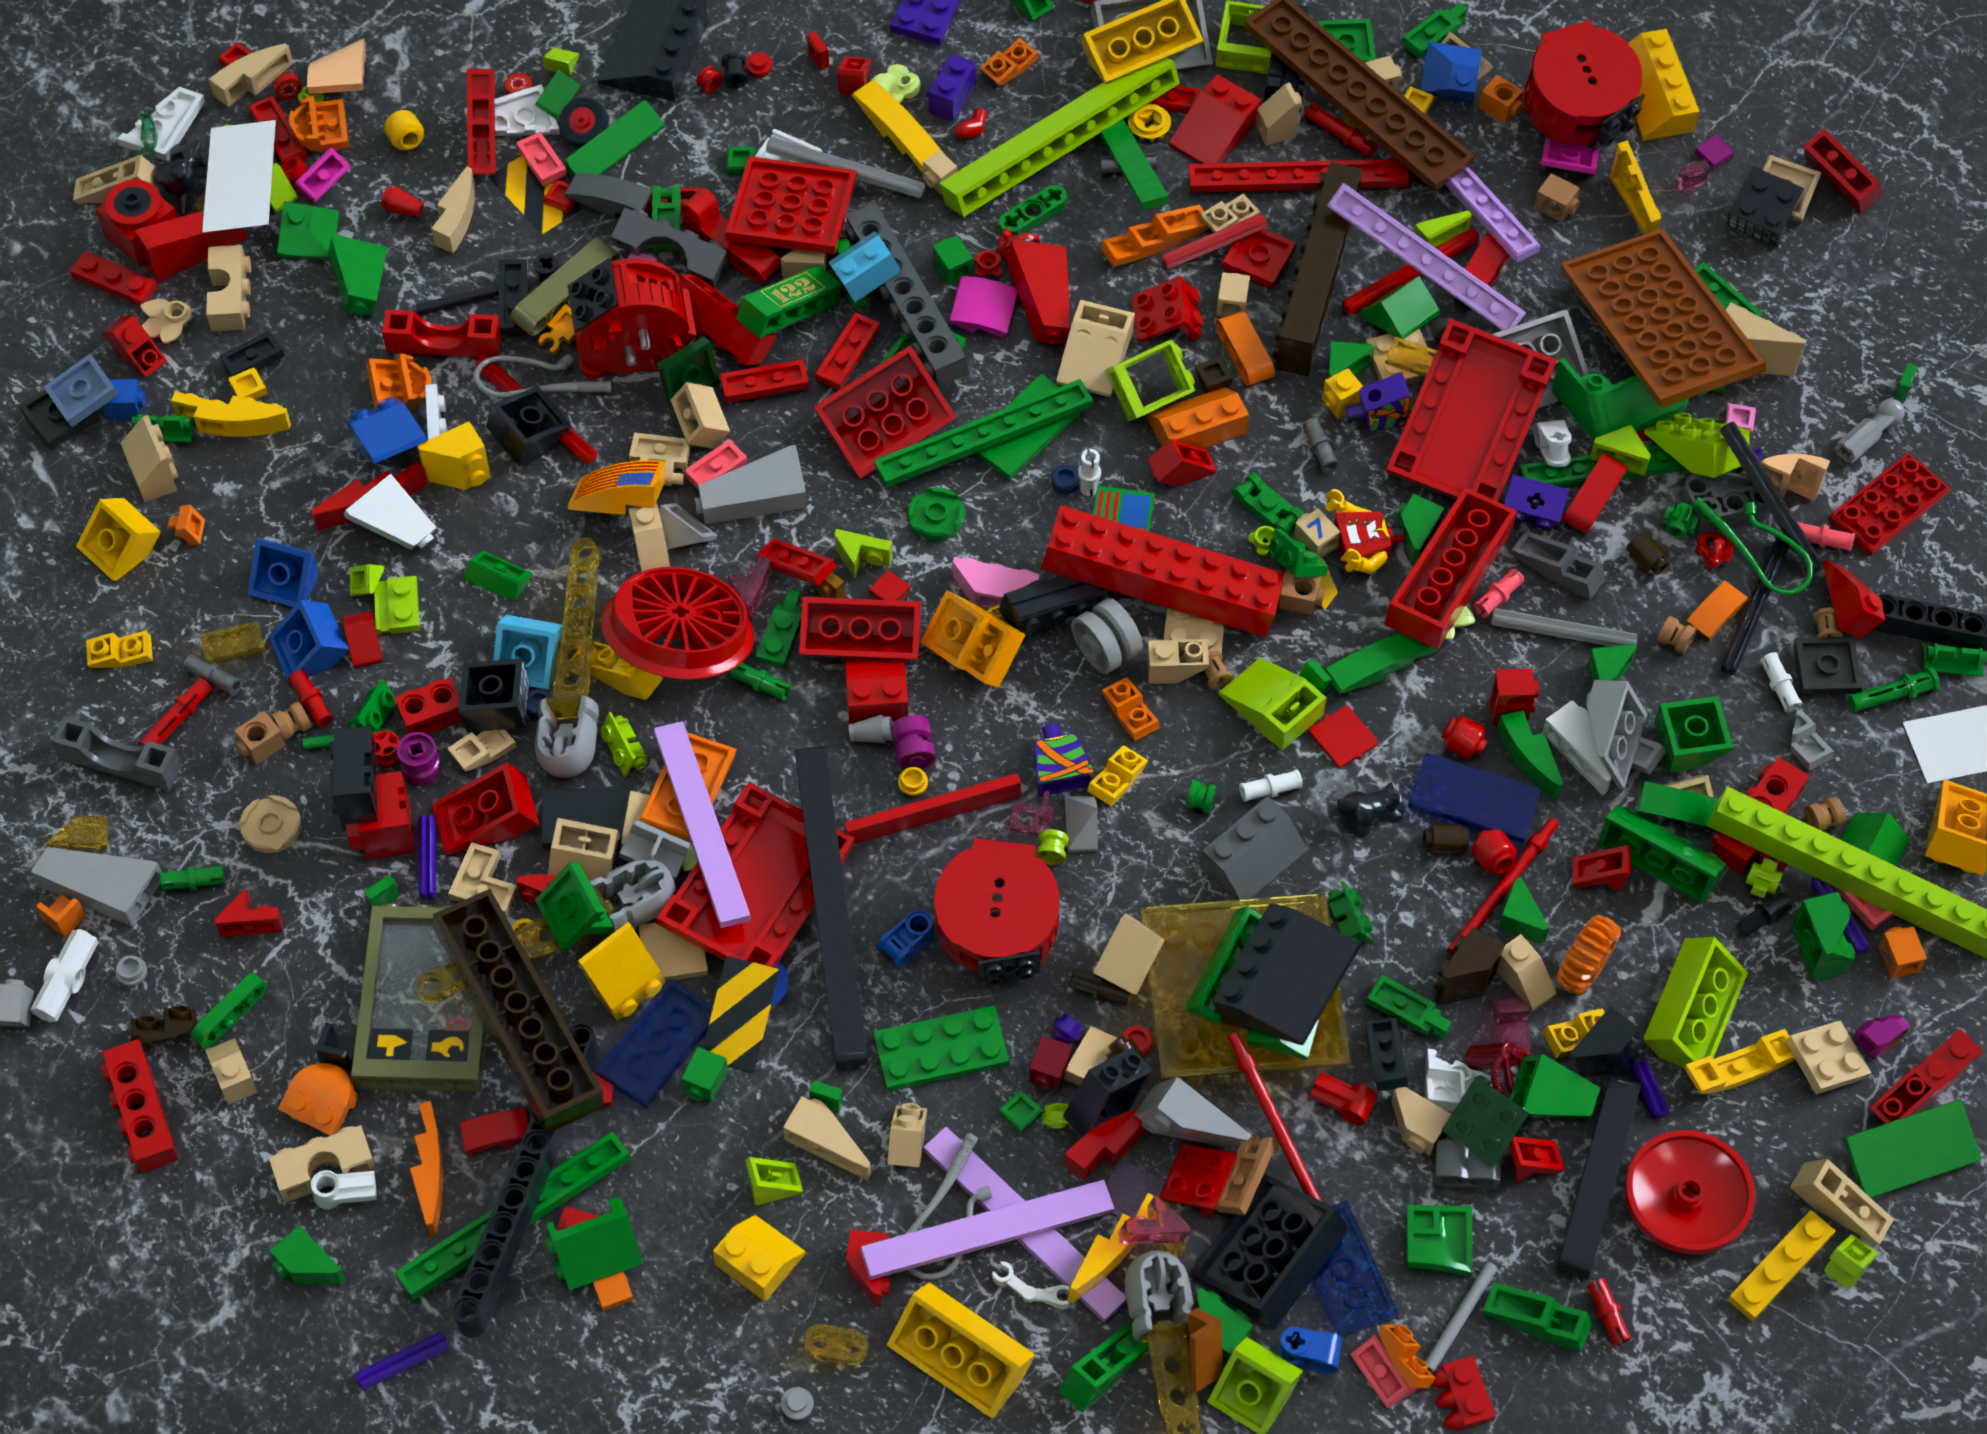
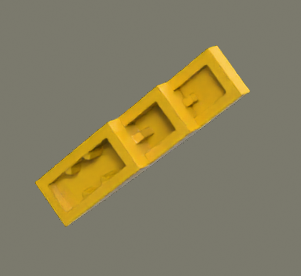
(896, 122)
(1103, 1257)

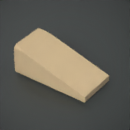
(1088, 1055)

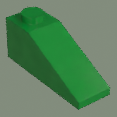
(1102, 1368)

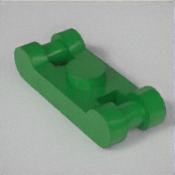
(668, 211)
(1267, 504)

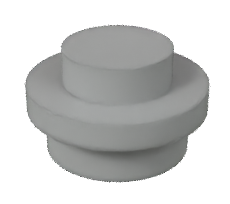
(131, 970)
(797, 1403)

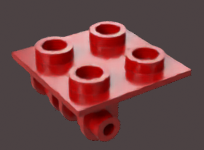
(1198, 1177)

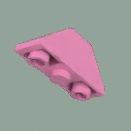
(987, 582)

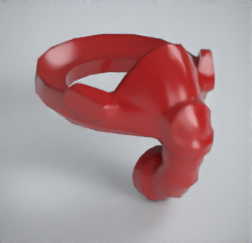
(1006, 238)
(1714, 556)

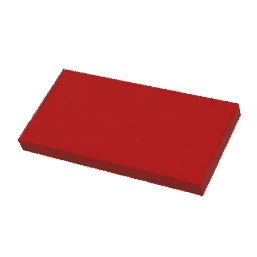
(1889, 504)

